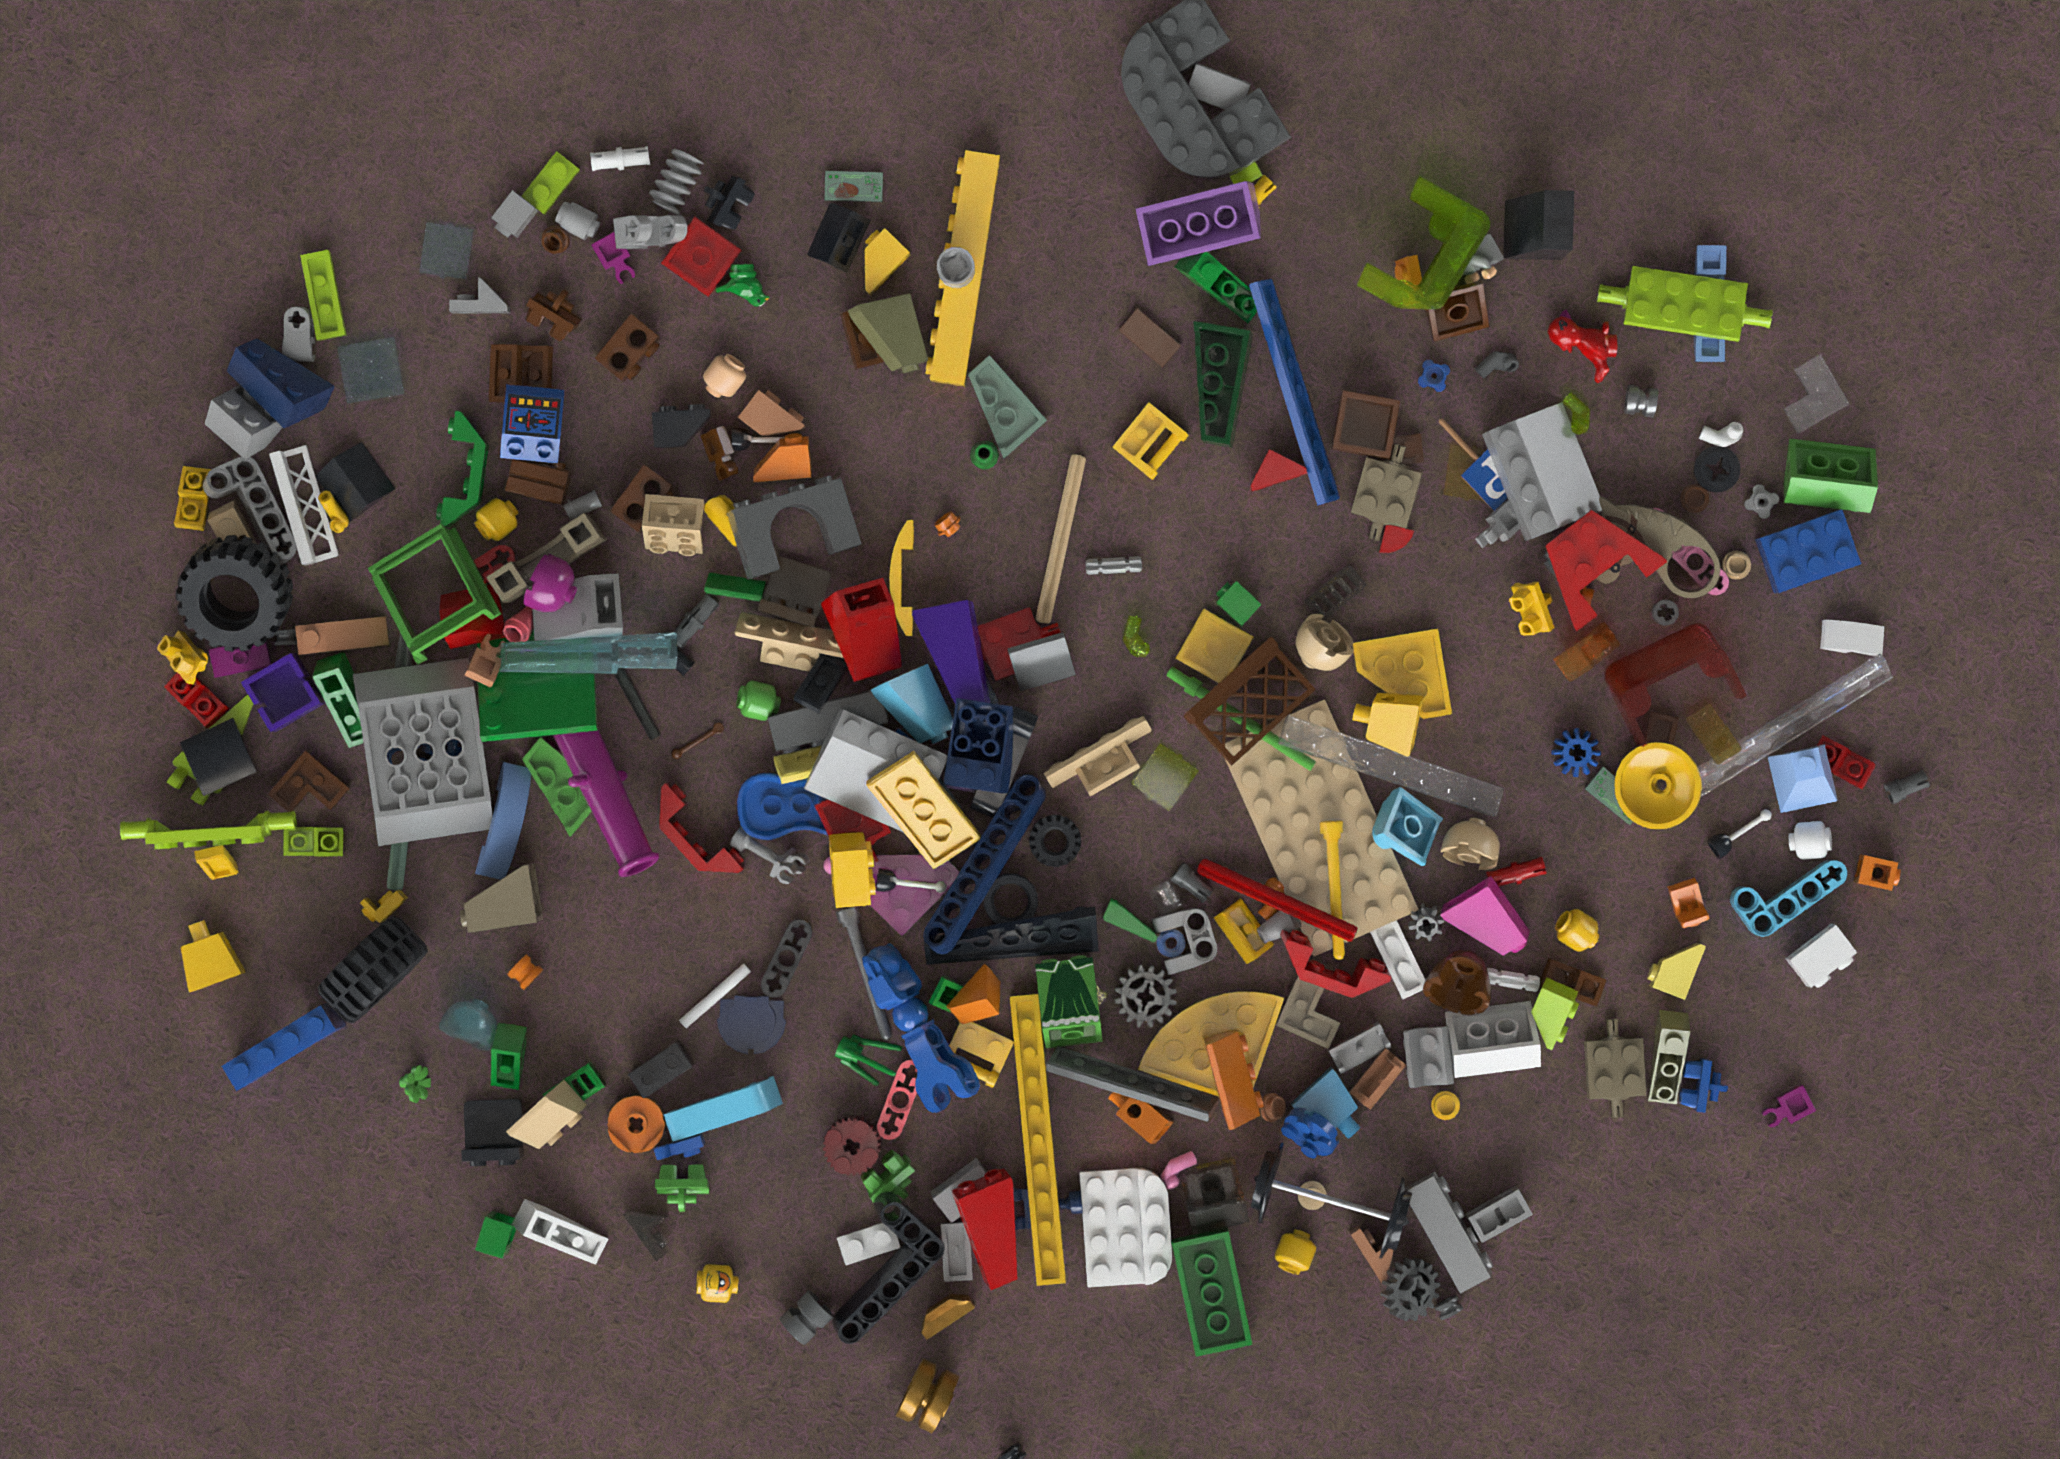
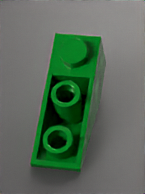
(1219, 283)

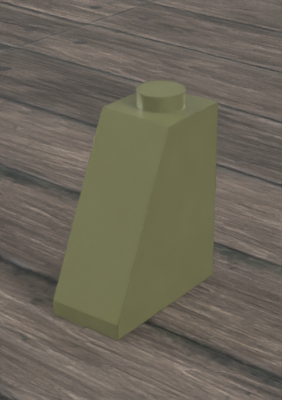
(892, 331)

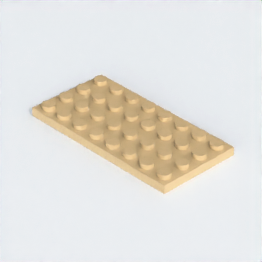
(1287, 813)

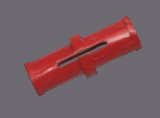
(1518, 872)

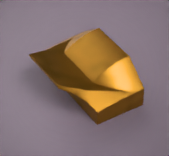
(945, 1313)

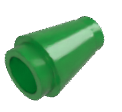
(988, 462)

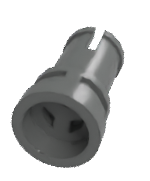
(1901, 788)
(1186, 878)

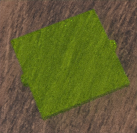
(1164, 777)

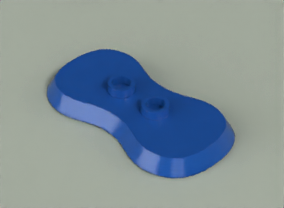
(775, 809)

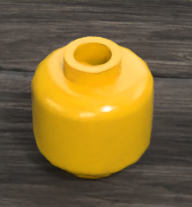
(496, 519)
(1577, 930)
(1295, 1252)

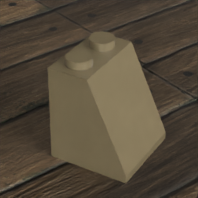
(506, 903)

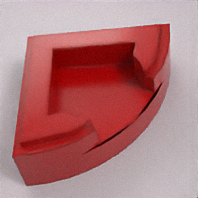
(1394, 538)

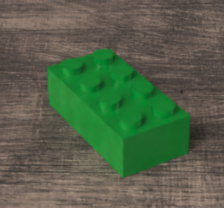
(1211, 1292)

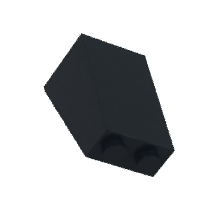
(1539, 225)

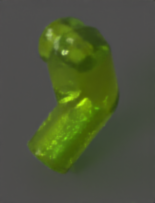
(1580, 413)
(1132, 639)

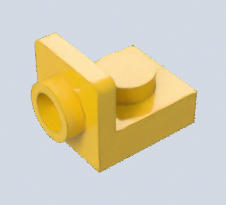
(388, 903)

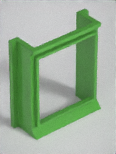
(482, 599)

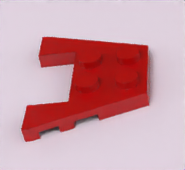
(1589, 550)

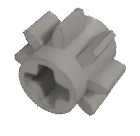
(1426, 931)

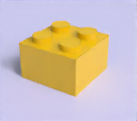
(849, 869)

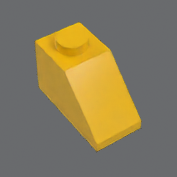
(882, 259)

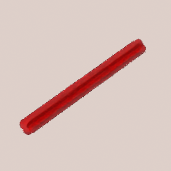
(1277, 900)

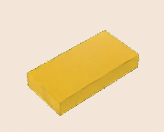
(216, 862)

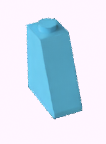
(916, 704)

